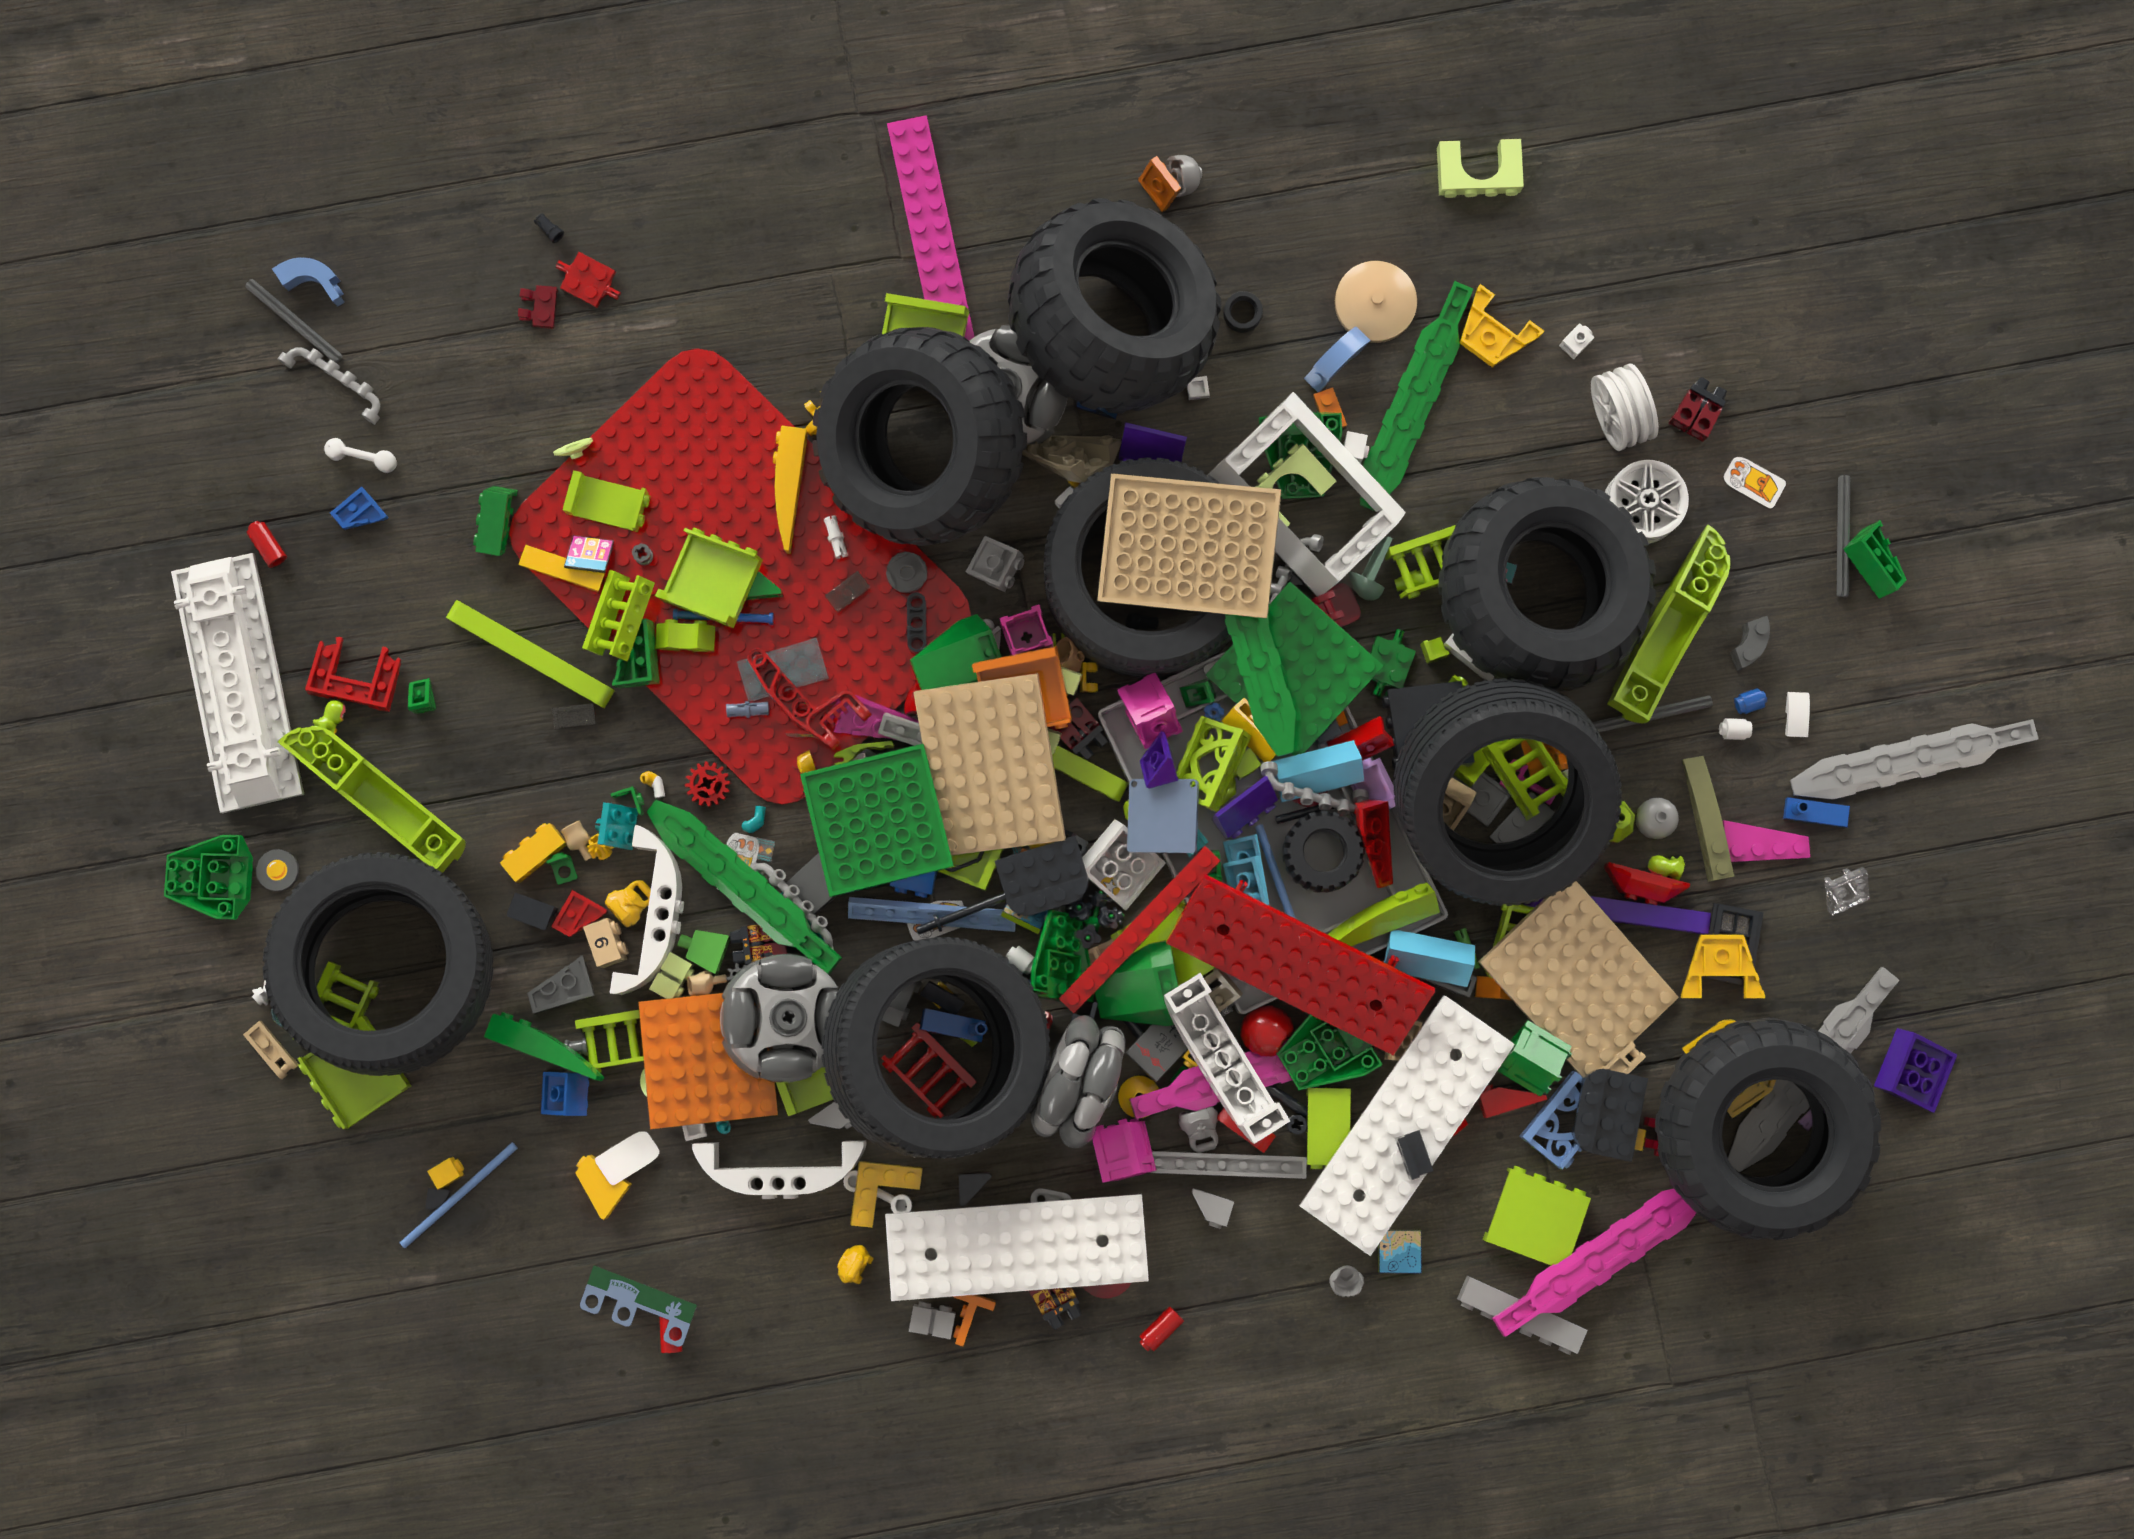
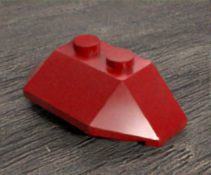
(1644, 885)

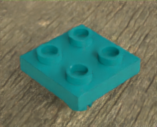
(617, 826)

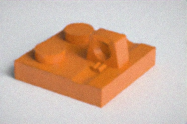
(1159, 183)

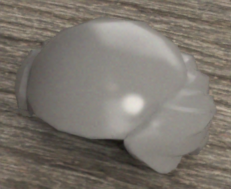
(1346, 1281)

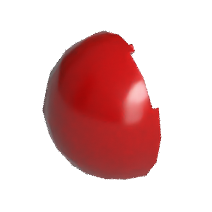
(1266, 1030)

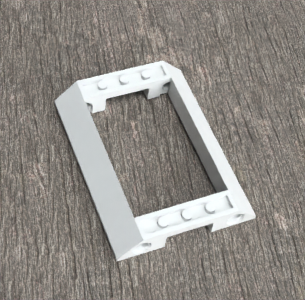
(1288, 546)

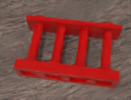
(949, 1065)

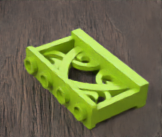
(1198, 747)

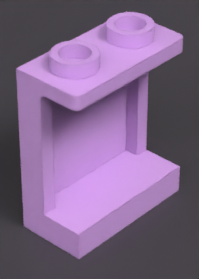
(1376, 782)

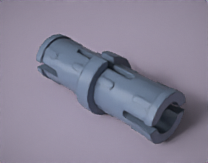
(747, 709)

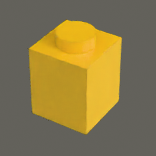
(446, 1172)

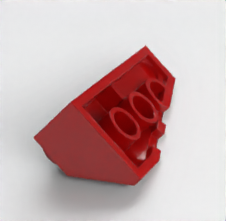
(1374, 827)

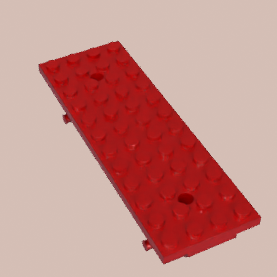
(1300, 964)

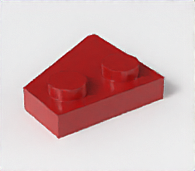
(577, 913)

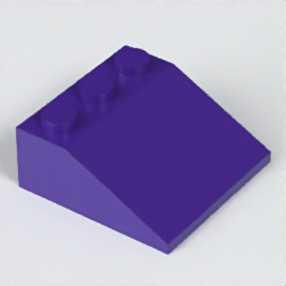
(1150, 443)
(1246, 808)
(1915, 1070)

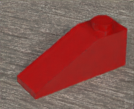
(1501, 1100)

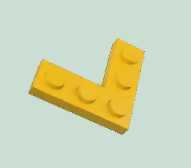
(874, 1174)

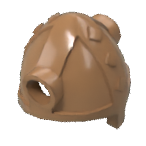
(1069, 655)

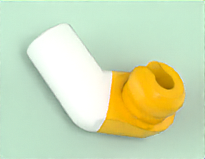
(655, 782)

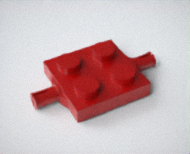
(588, 279)

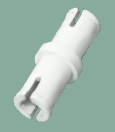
(835, 537)

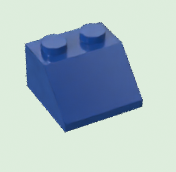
(921, 885)
(564, 1094)

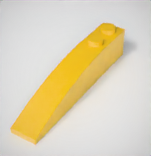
(788, 476)

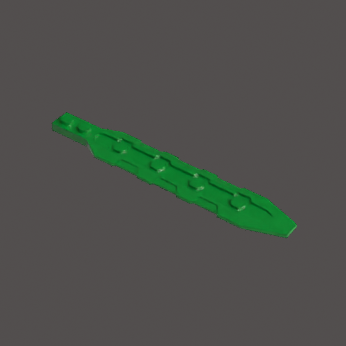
(1416, 393)
(1264, 681)
(740, 883)

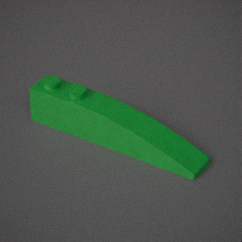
(538, 1044)

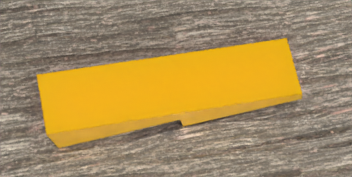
(554, 566)

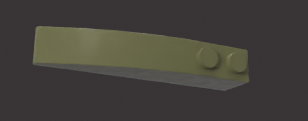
(1708, 820)

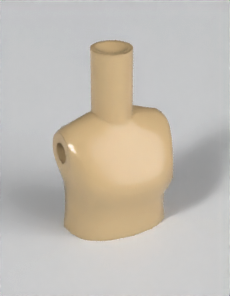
(577, 838)
(703, 983)

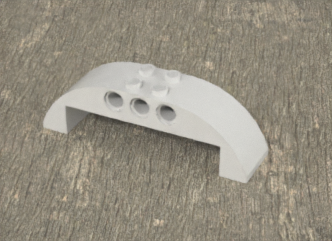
(665, 878)
(1223, 1060)
(743, 1179)

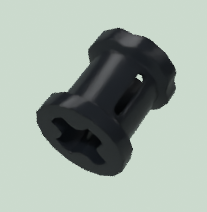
(1302, 1127)

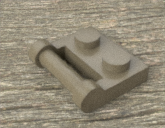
(1226, 992)

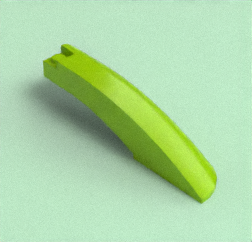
(1672, 628)
(375, 795)

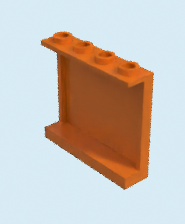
(1052, 684)

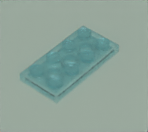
(799, 662)

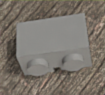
(932, 1320)

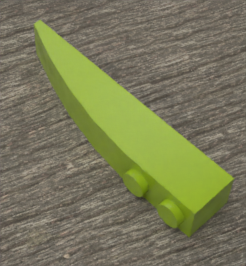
(1388, 915)

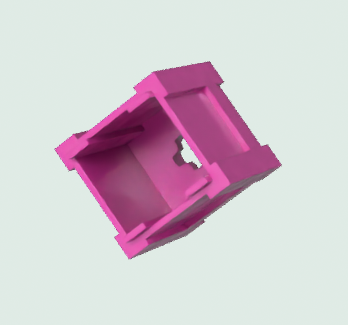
(1030, 622)
(1149, 709)
(1123, 1150)

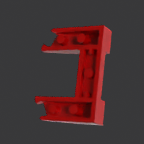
(325, 684)

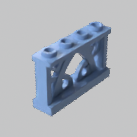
(1538, 1124)

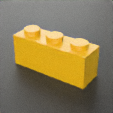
(1241, 717)
(533, 852)

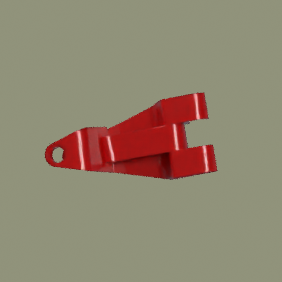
(776, 682)

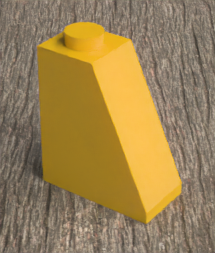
(600, 1191)

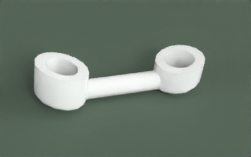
(383, 460)
(897, 1202)

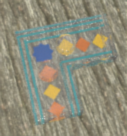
(752, 847)

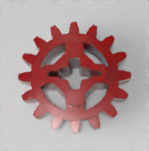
(698, 788)

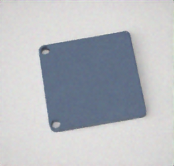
(1163, 817)

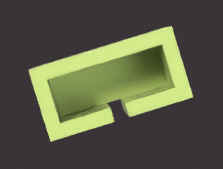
(672, 977)

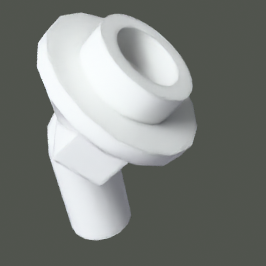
(260, 995)

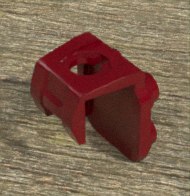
(1339, 604)

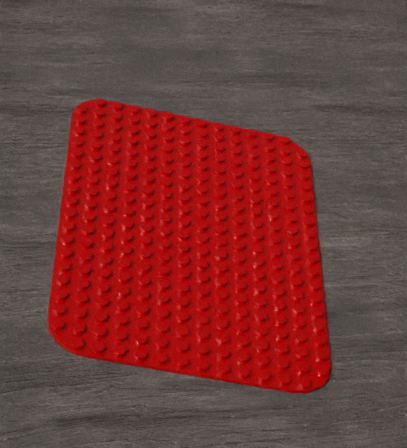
(706, 457)

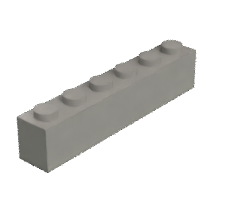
(1545, 1325)

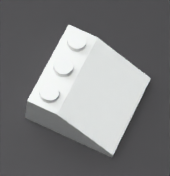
(1111, 859)

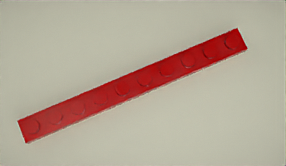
(1139, 929)

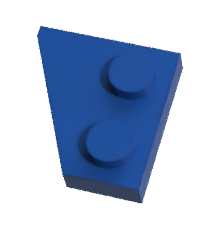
(358, 510)

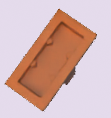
(968, 1313)

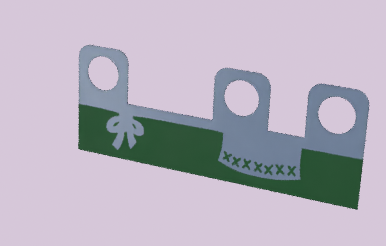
(637, 1295)

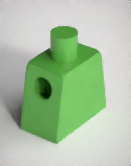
(705, 949)

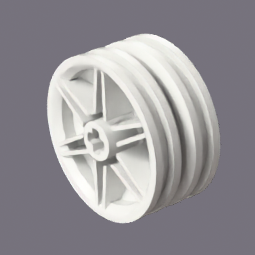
(1624, 407)
(1670, 486)

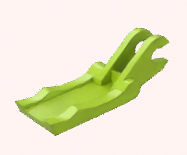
(850, 753)

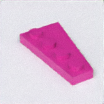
(854, 725)
(1759, 843)

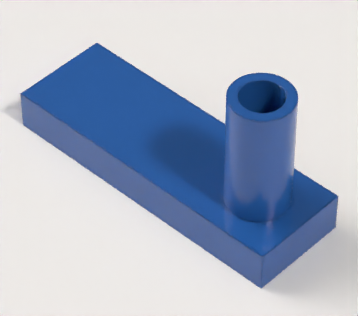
(1816, 812)
(953, 1025)

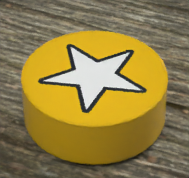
(1109, 884)

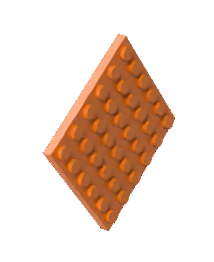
(689, 1069)

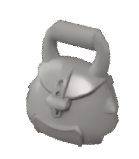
(1199, 1126)

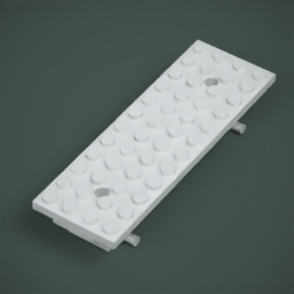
(236, 682)
(1426, 1092)
(1016, 1247)

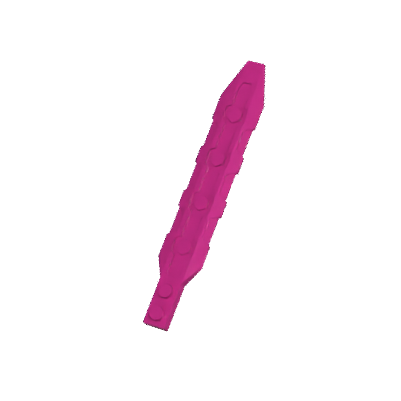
(1194, 1093)
(1599, 1259)

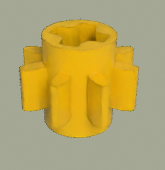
(597, 850)

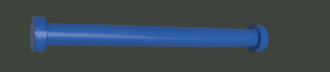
(743, 617)

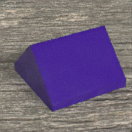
(1158, 763)

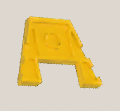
(1490, 338)
(1722, 957)

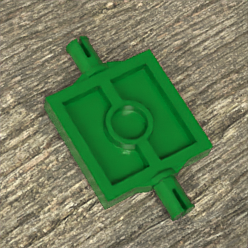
(1395, 659)

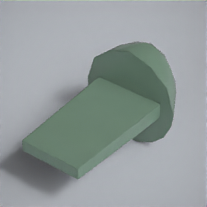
(1365, 584)

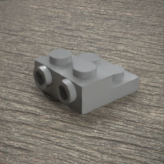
(996, 564)

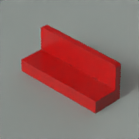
(1369, 738)

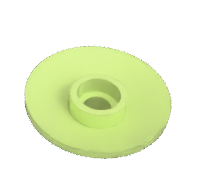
(574, 449)

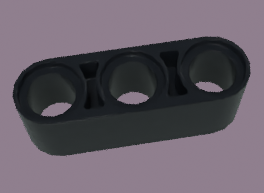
(916, 613)

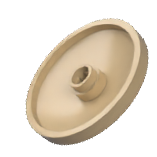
(1376, 300)

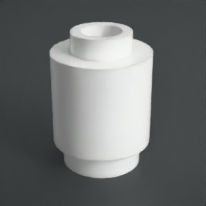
(1735, 729)
(1021, 959)

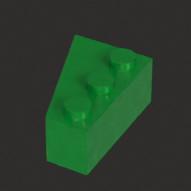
(494, 520)
(1875, 561)
(643, 661)

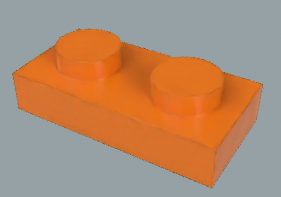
(1327, 402)

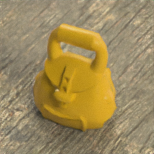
(627, 903)
(853, 1264)

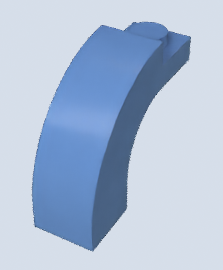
(305, 269)
(1336, 358)

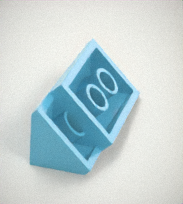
(1322, 768)
(1246, 864)
(1431, 957)

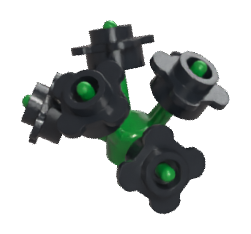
(1106, 918)

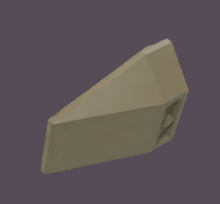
(1074, 456)

